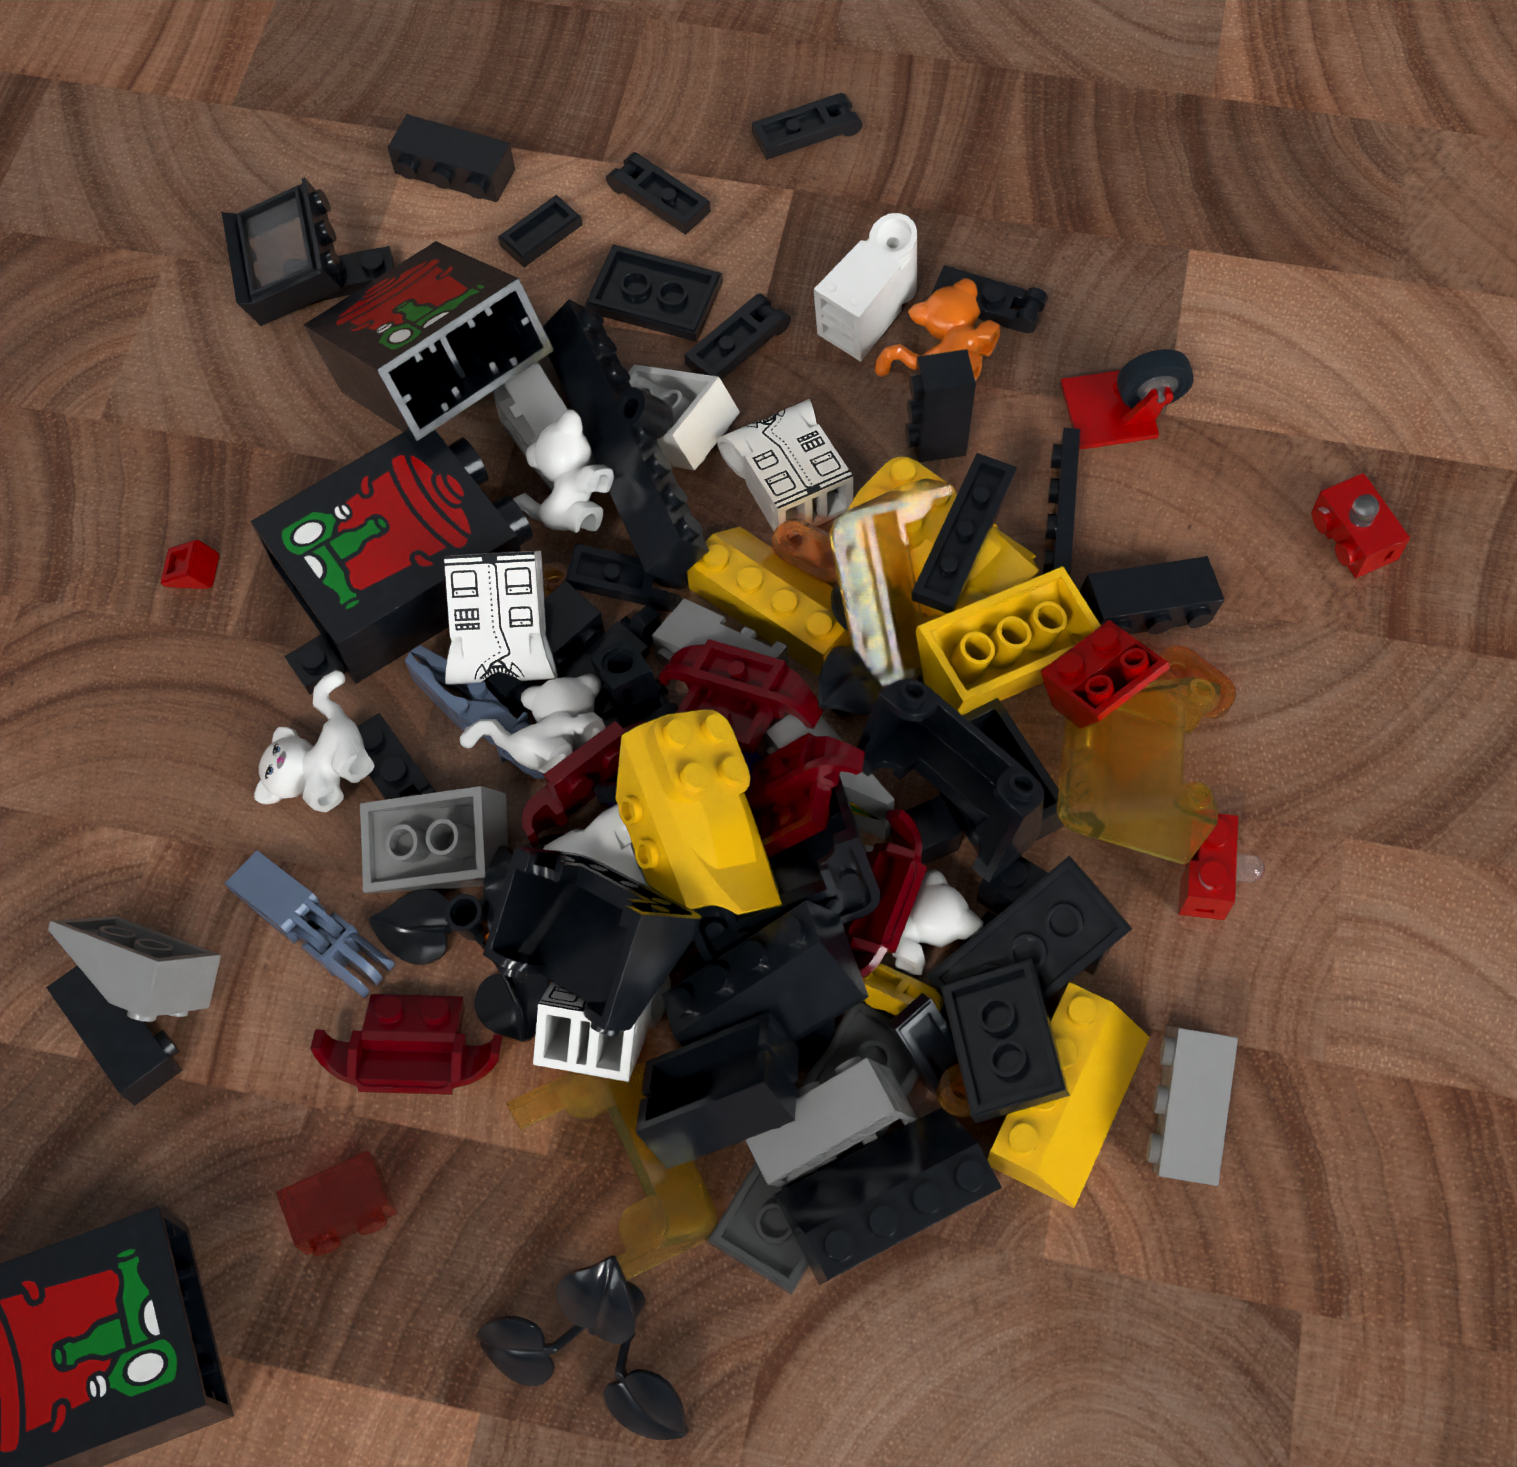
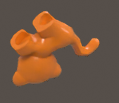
(949, 317)

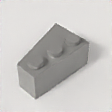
(529, 406)
(694, 625)
(1192, 1105)
(831, 1120)

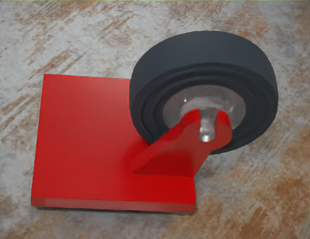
(1126, 402)

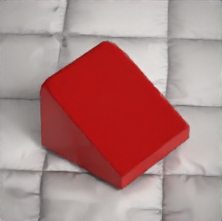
(190, 566)

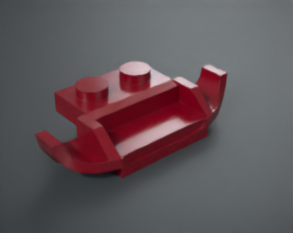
(742, 688)
(573, 780)
(795, 788)
(899, 877)
(408, 1047)

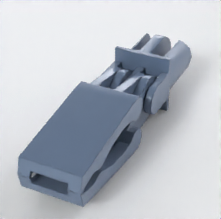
(484, 705)
(295, 909)

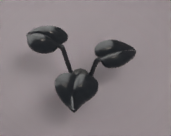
(844, 679)
(417, 933)
(609, 1308)

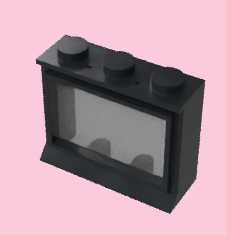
(282, 253)

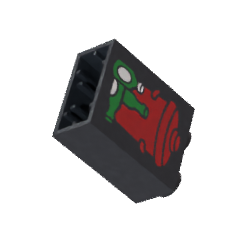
(429, 338)
(373, 542)
(106, 1346)

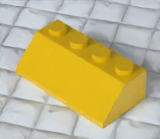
(768, 596)
(1003, 640)
(1060, 1139)

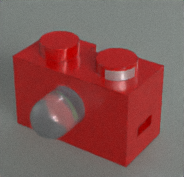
(1360, 525)
(1212, 873)

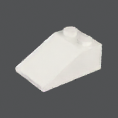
(699, 408)

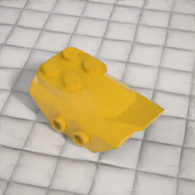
(1001, 561)
(690, 815)

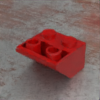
(1100, 674)

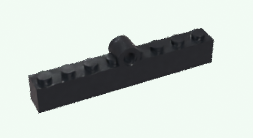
(623, 435)

